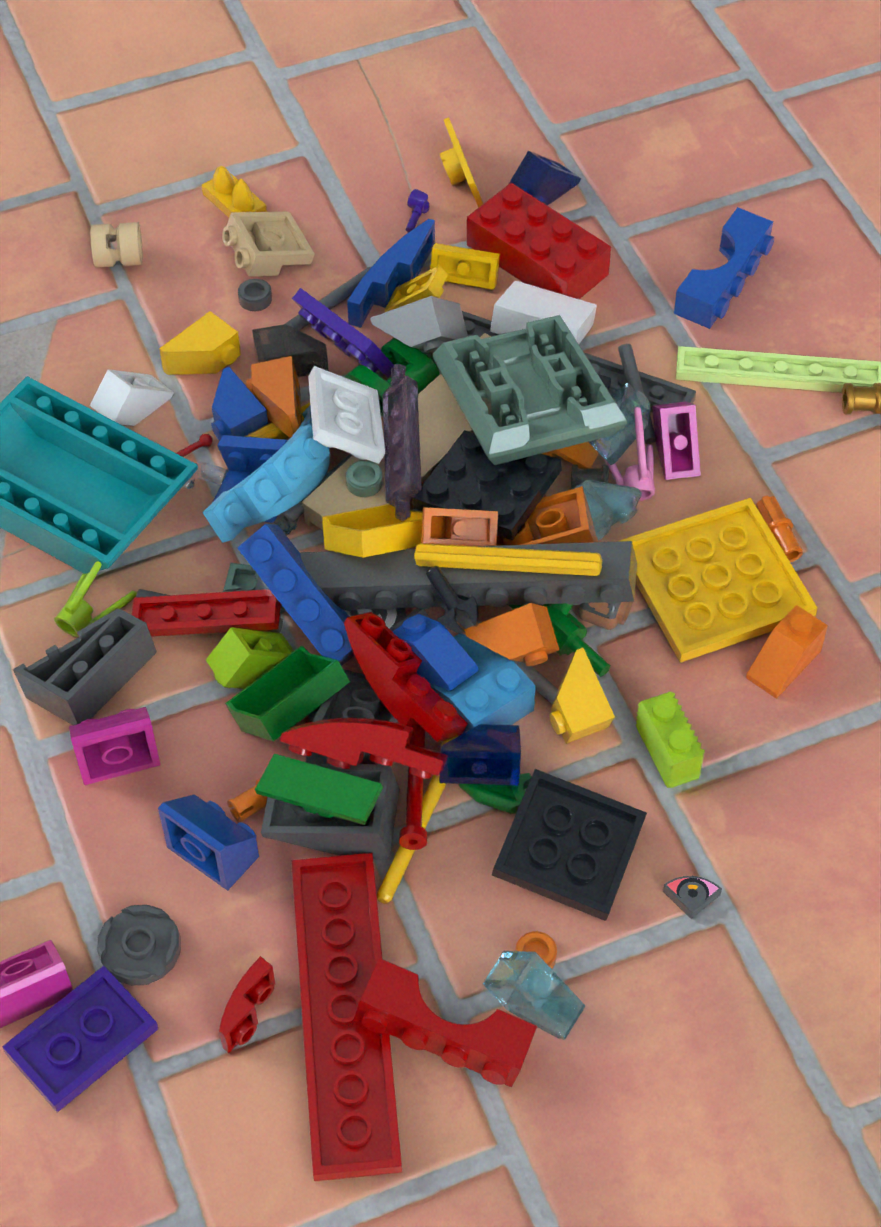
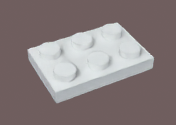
(346, 415)

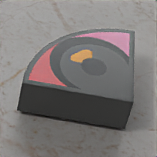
(692, 893)

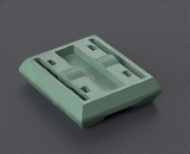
(528, 393)

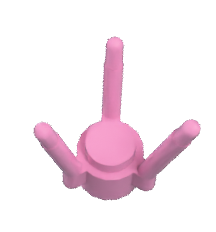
(639, 475)

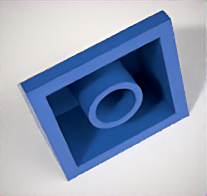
(208, 839)

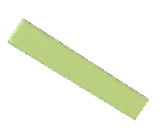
(774, 369)

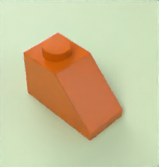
(518, 635)
(787, 651)

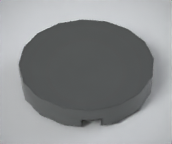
(139, 945)

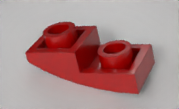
(240, 1015)

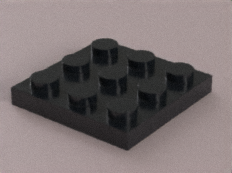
(472, 482)
(569, 844)

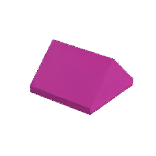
(31, 982)

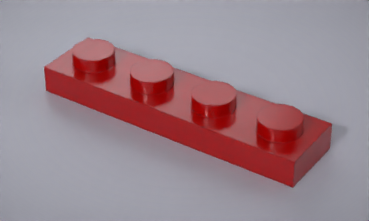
(208, 612)

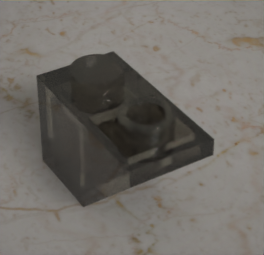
(286, 341)

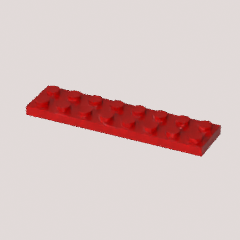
(345, 1063)

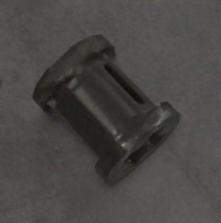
(580, 475)

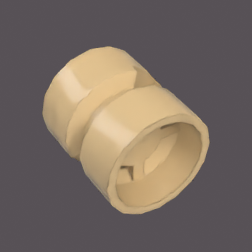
(129, 244)

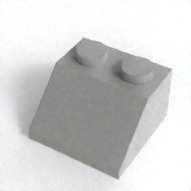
(424, 323)

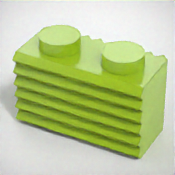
(670, 739)

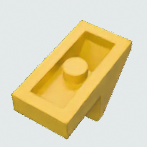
(420, 287)

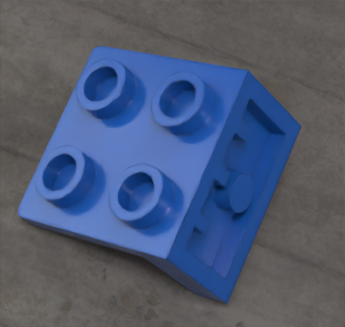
(243, 457)

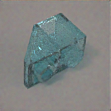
(610, 504)
(534, 992)

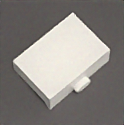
(529, 303)

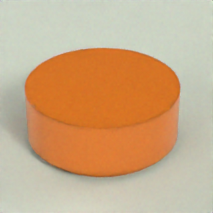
(541, 944)

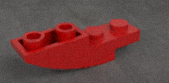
(391, 672)
(349, 738)

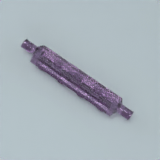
(401, 442)

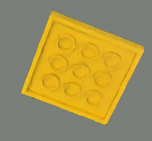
(716, 579)

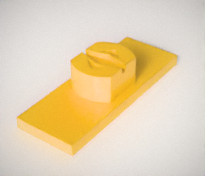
(457, 165)

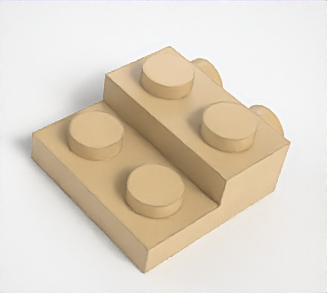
(266, 242)

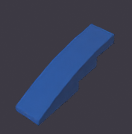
(392, 269)

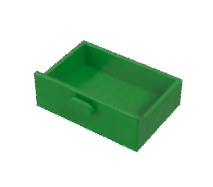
(286, 693)

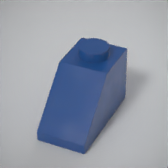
(236, 408)
(442, 657)

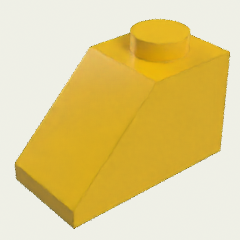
(201, 348)
(580, 702)

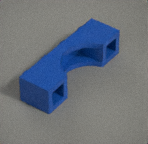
(708, 293)
(287, 578)

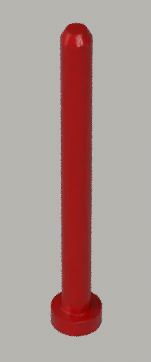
(413, 835)

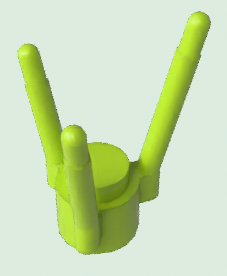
(77, 612)

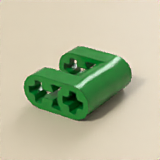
(417, 366)

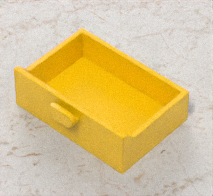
(371, 531)

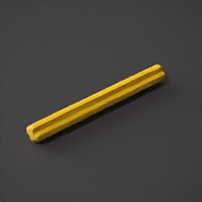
(508, 559)

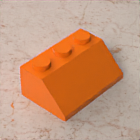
(557, 520)

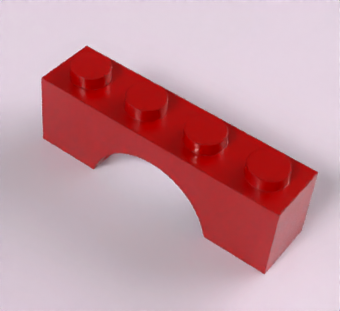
(489, 1047)

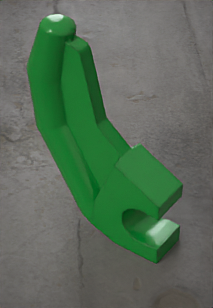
(501, 797)

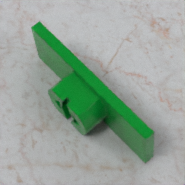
(319, 789)

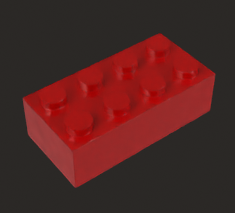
(538, 243)

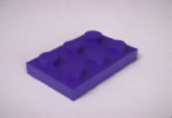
(344, 335)
(80, 1038)

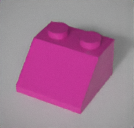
(114, 745)

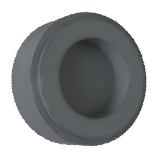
(254, 294)

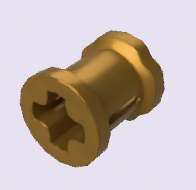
(861, 398)

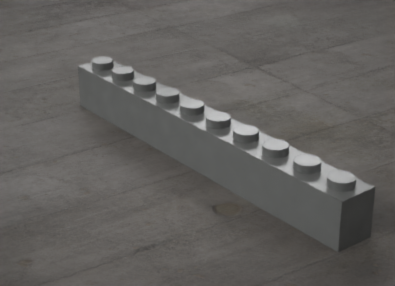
(397, 582)

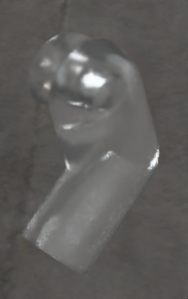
(207, 472)

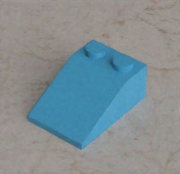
(494, 694)

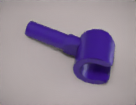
(419, 203)

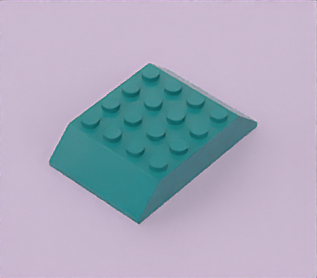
(79, 478)

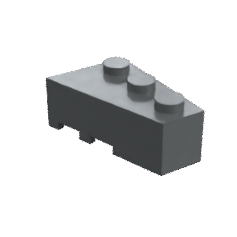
(90, 669)

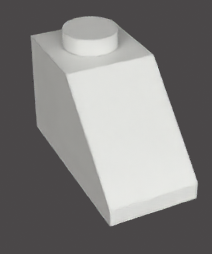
(129, 396)

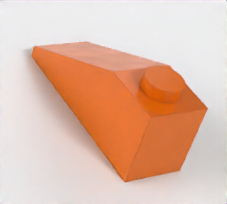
(278, 390)

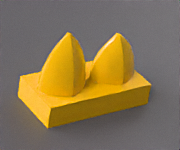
(231, 193)
(466, 265)

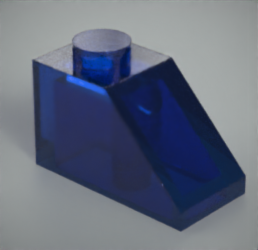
(544, 178)
(483, 756)

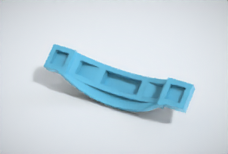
(273, 486)

